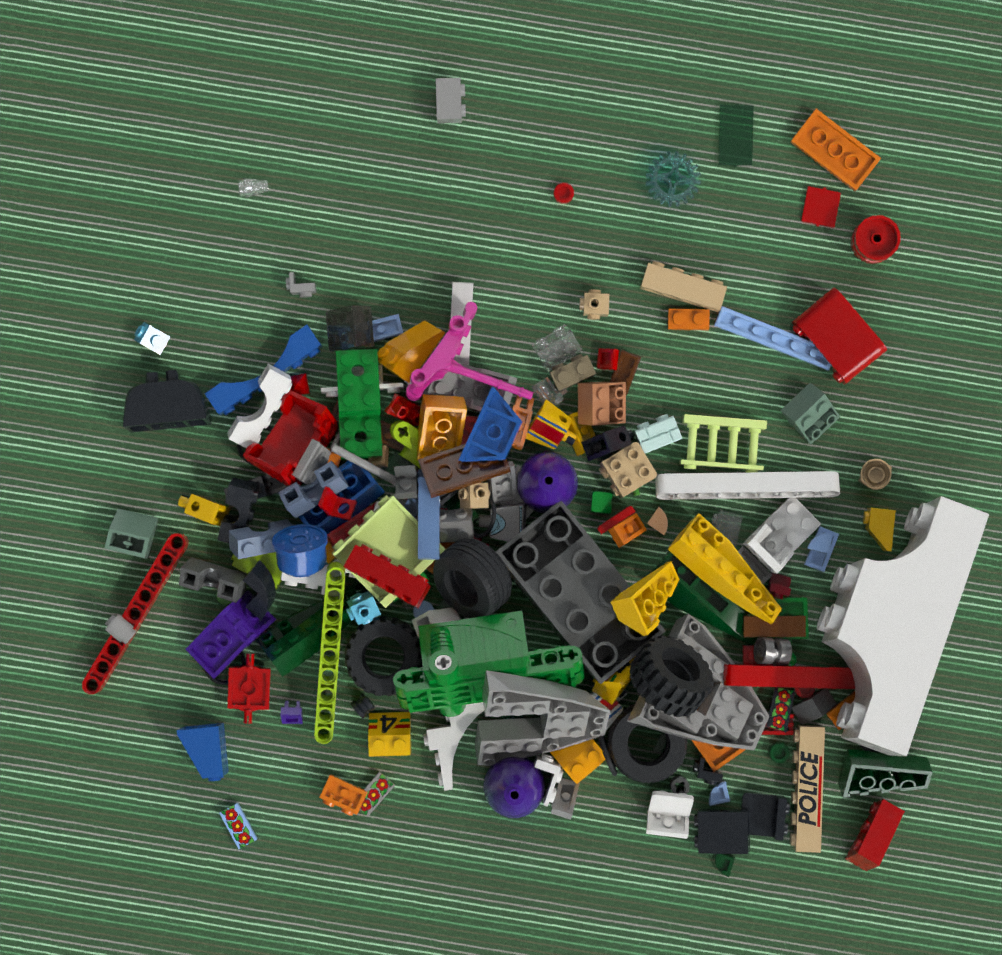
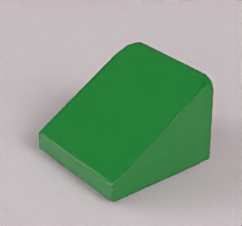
(601, 502)

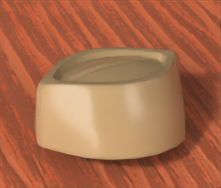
(875, 474)

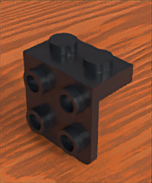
(767, 814)

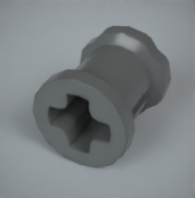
(679, 779)

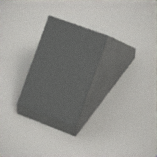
(814, 706)

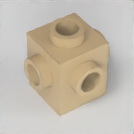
(601, 300)
(474, 496)

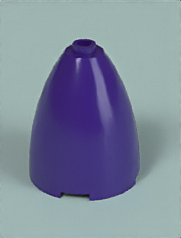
(532, 484)
(514, 775)

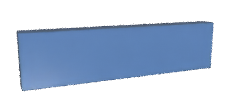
(428, 523)

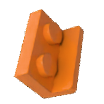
(343, 795)

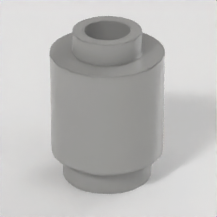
(120, 628)

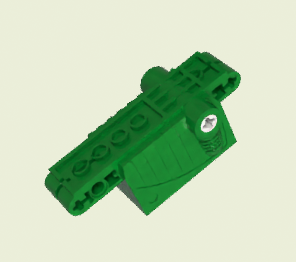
(462, 650)

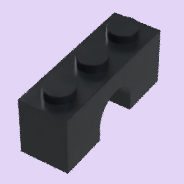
(242, 496)

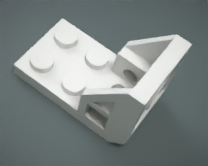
(781, 534)

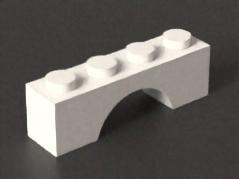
(247, 429)

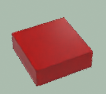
(607, 359)

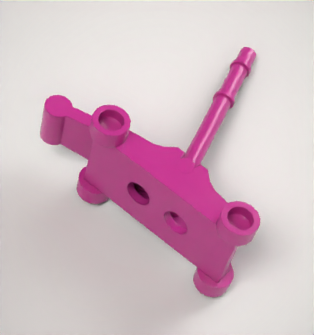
(443, 361)

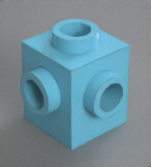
(362, 608)

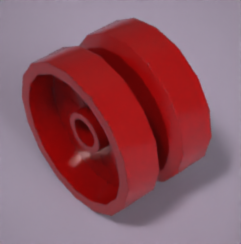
(884, 230)

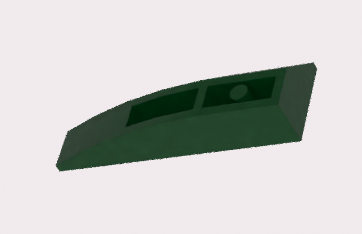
(704, 602)
(300, 633)

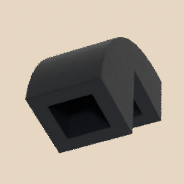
(262, 582)

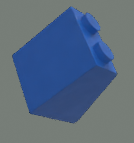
(206, 749)

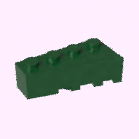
(876, 771)

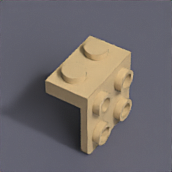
(627, 470)

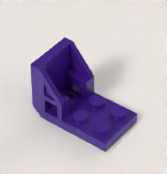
(228, 636)

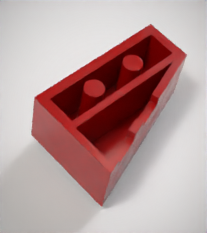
(875, 835)

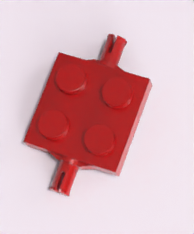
(249, 688)

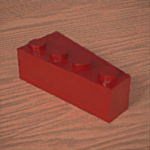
(387, 576)

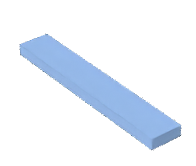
(770, 337)

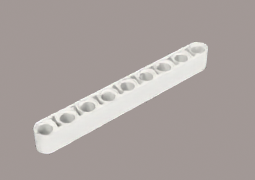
(747, 485)

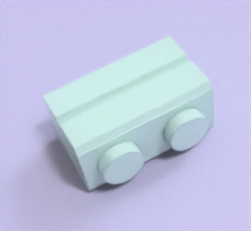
(657, 434)

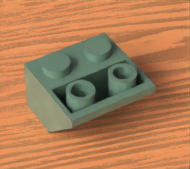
(810, 413)
(131, 533)

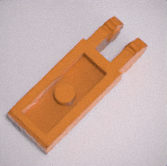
(525, 416)

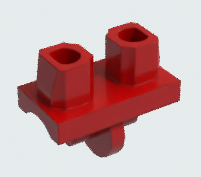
(404, 410)

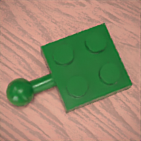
(793, 607)

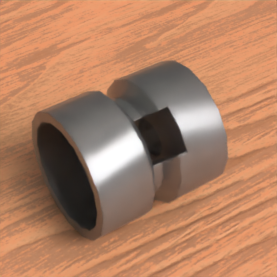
(772, 651)

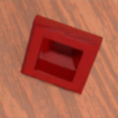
(300, 384)

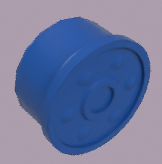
(300, 550)

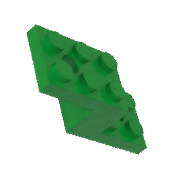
(359, 402)

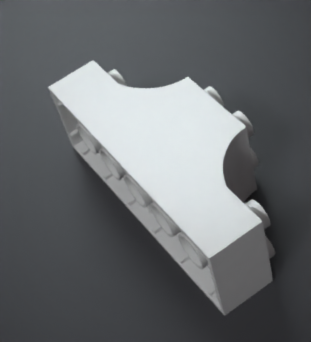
(896, 621)

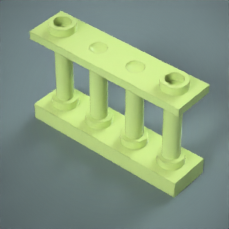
(734, 426)

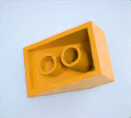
(410, 349)
(440, 424)
(580, 759)

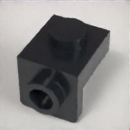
(709, 776)

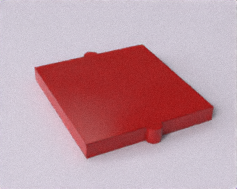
(821, 207)

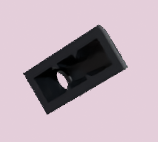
(614, 440)

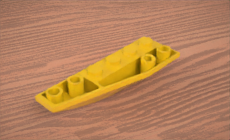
(723, 568)

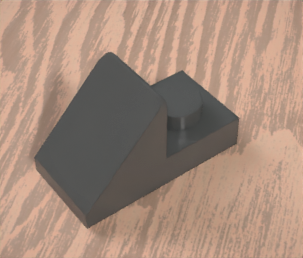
(406, 481)

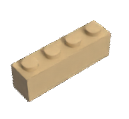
(683, 287)

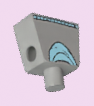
(508, 523)

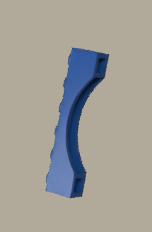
(227, 395)

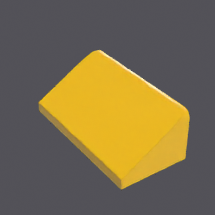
(583, 431)

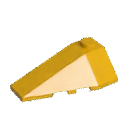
(646, 599)

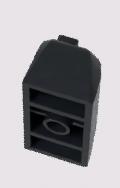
(164, 404)

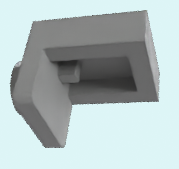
(304, 289)

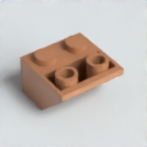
(601, 403)

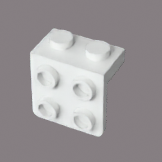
(547, 763)
(669, 814)

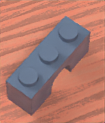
(301, 499)
(249, 543)

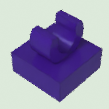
(291, 715)

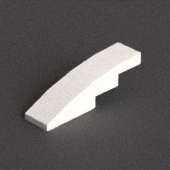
(462, 294)

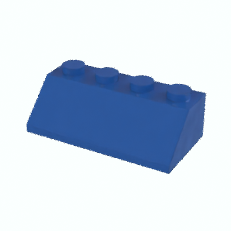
(362, 489)

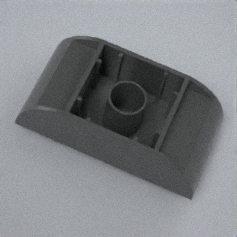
(573, 590)

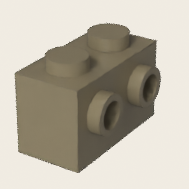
(572, 373)

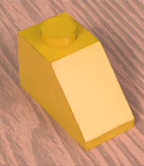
(880, 526)

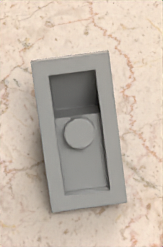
(565, 798)

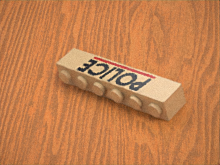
(808, 788)

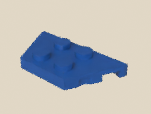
(492, 432)

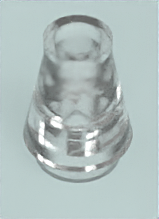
(251, 187)

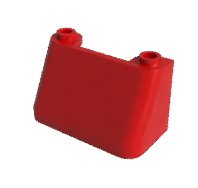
(839, 335)
(291, 436)

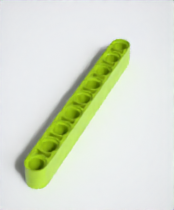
(329, 662)

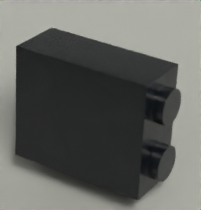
(722, 831)

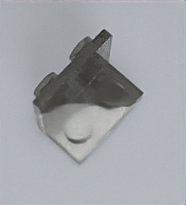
(349, 328)

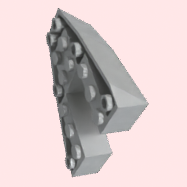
(726, 717)
(565, 718)

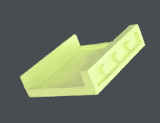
(388, 532)

